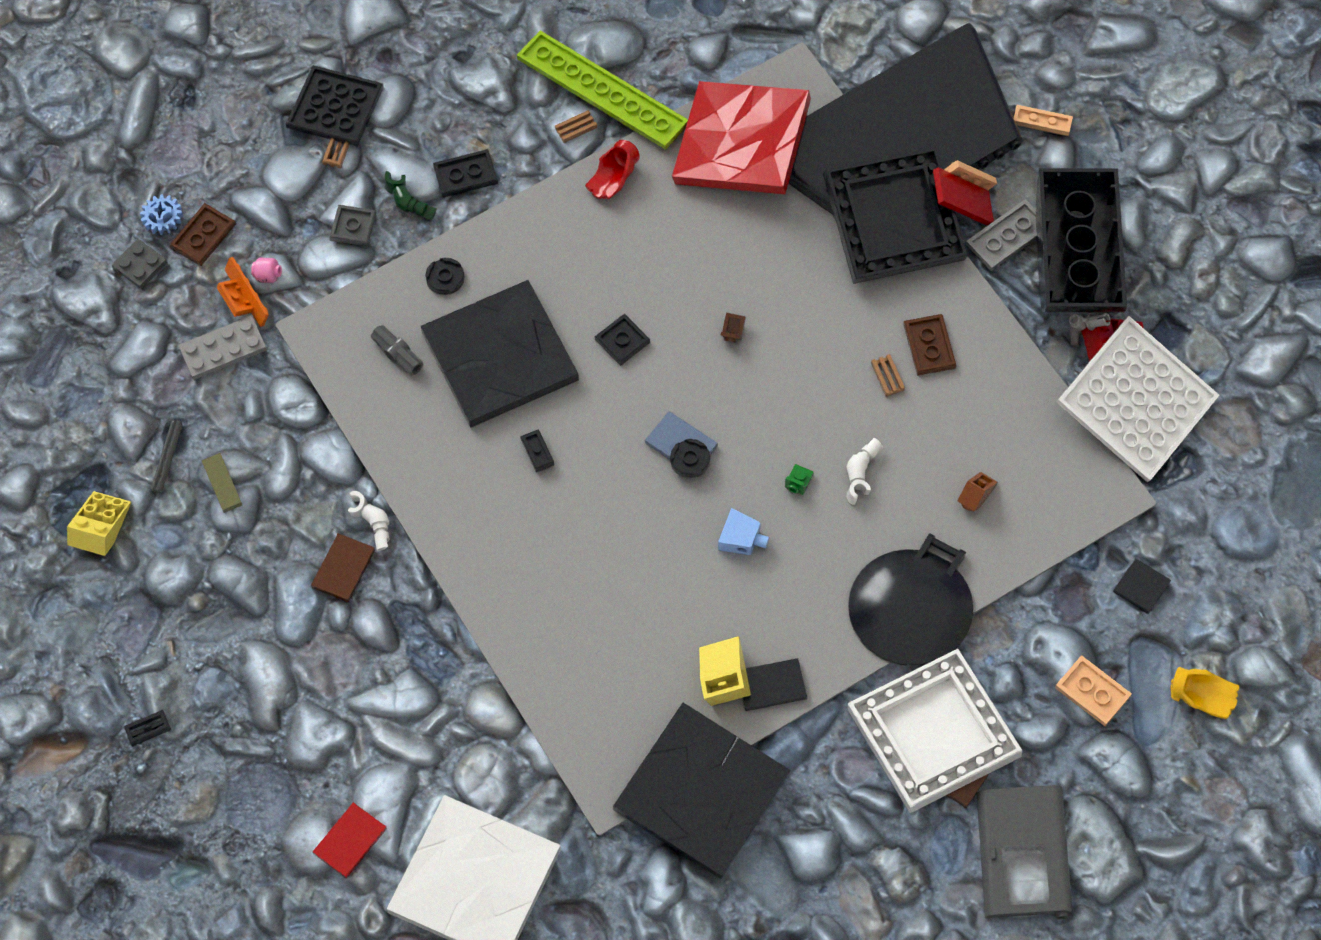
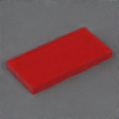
(963, 196)

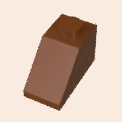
(976, 491)

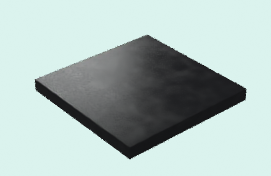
(334, 105)

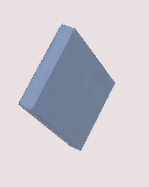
(675, 430)

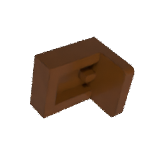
(733, 327)

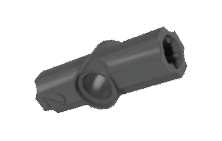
(396, 350)

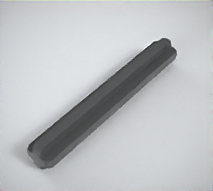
(166, 456)

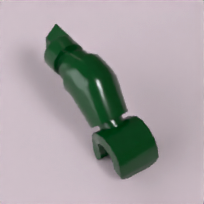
(405, 200)

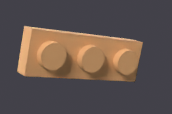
(1043, 120)
(972, 175)

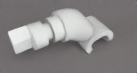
(856, 469)
(375, 516)

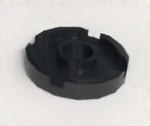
(445, 276)
(690, 458)

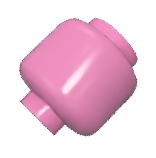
(266, 270)

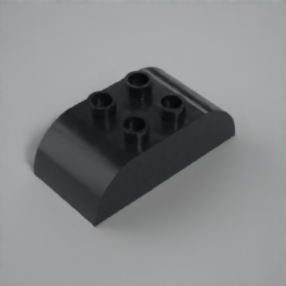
(1080, 241)

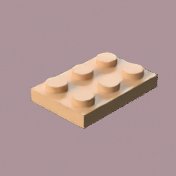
(1093, 690)

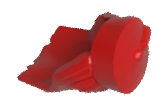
(613, 170)

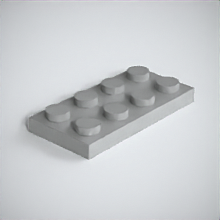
(1005, 236)
(222, 347)

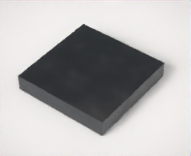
(622, 339)
(1142, 586)

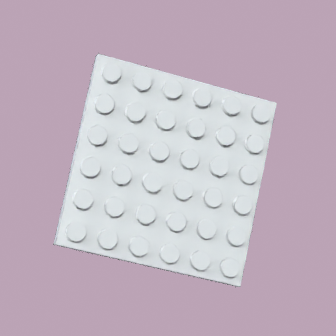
(1137, 399)

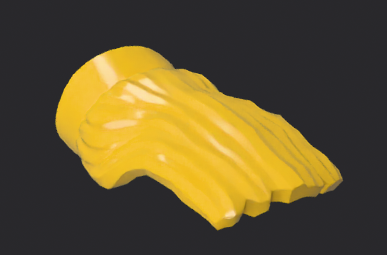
(1205, 691)

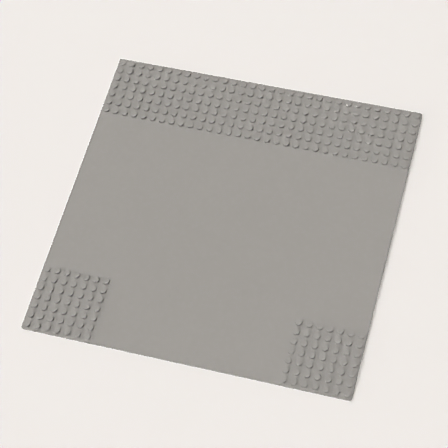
(608, 564)

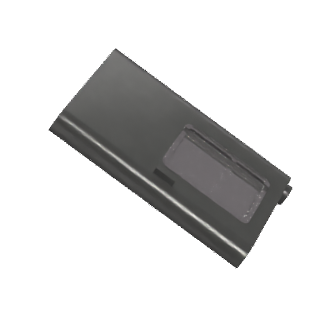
(1030, 848)

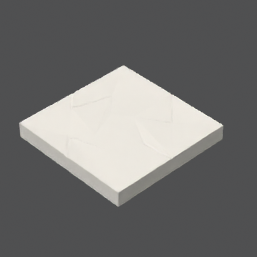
(934, 730)
(473, 876)

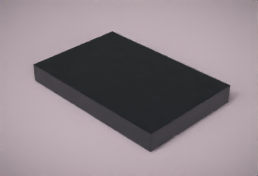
(465, 173)
(774, 684)

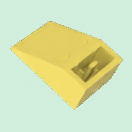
(97, 523)
(723, 672)

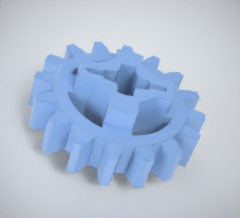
(163, 213)

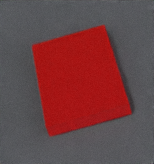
(349, 840)

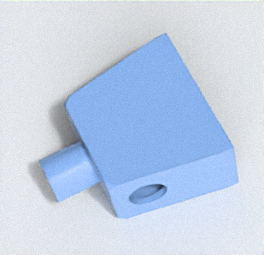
(741, 534)

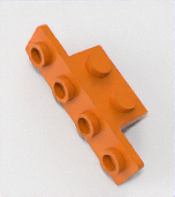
(240, 295)

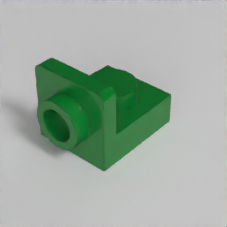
(798, 479)

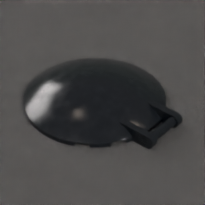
(912, 604)

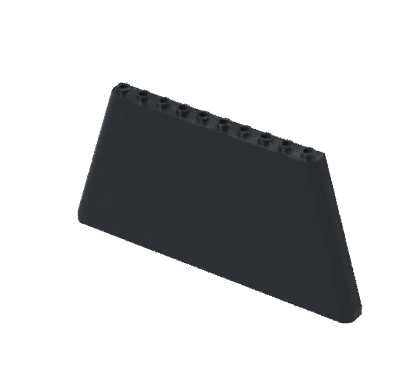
(929, 100)

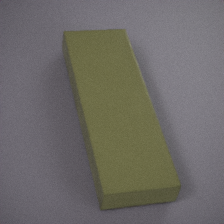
(222, 482)

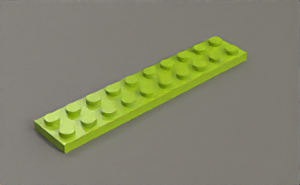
(603, 89)

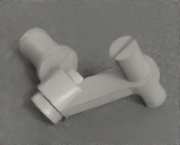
(1079, 323)

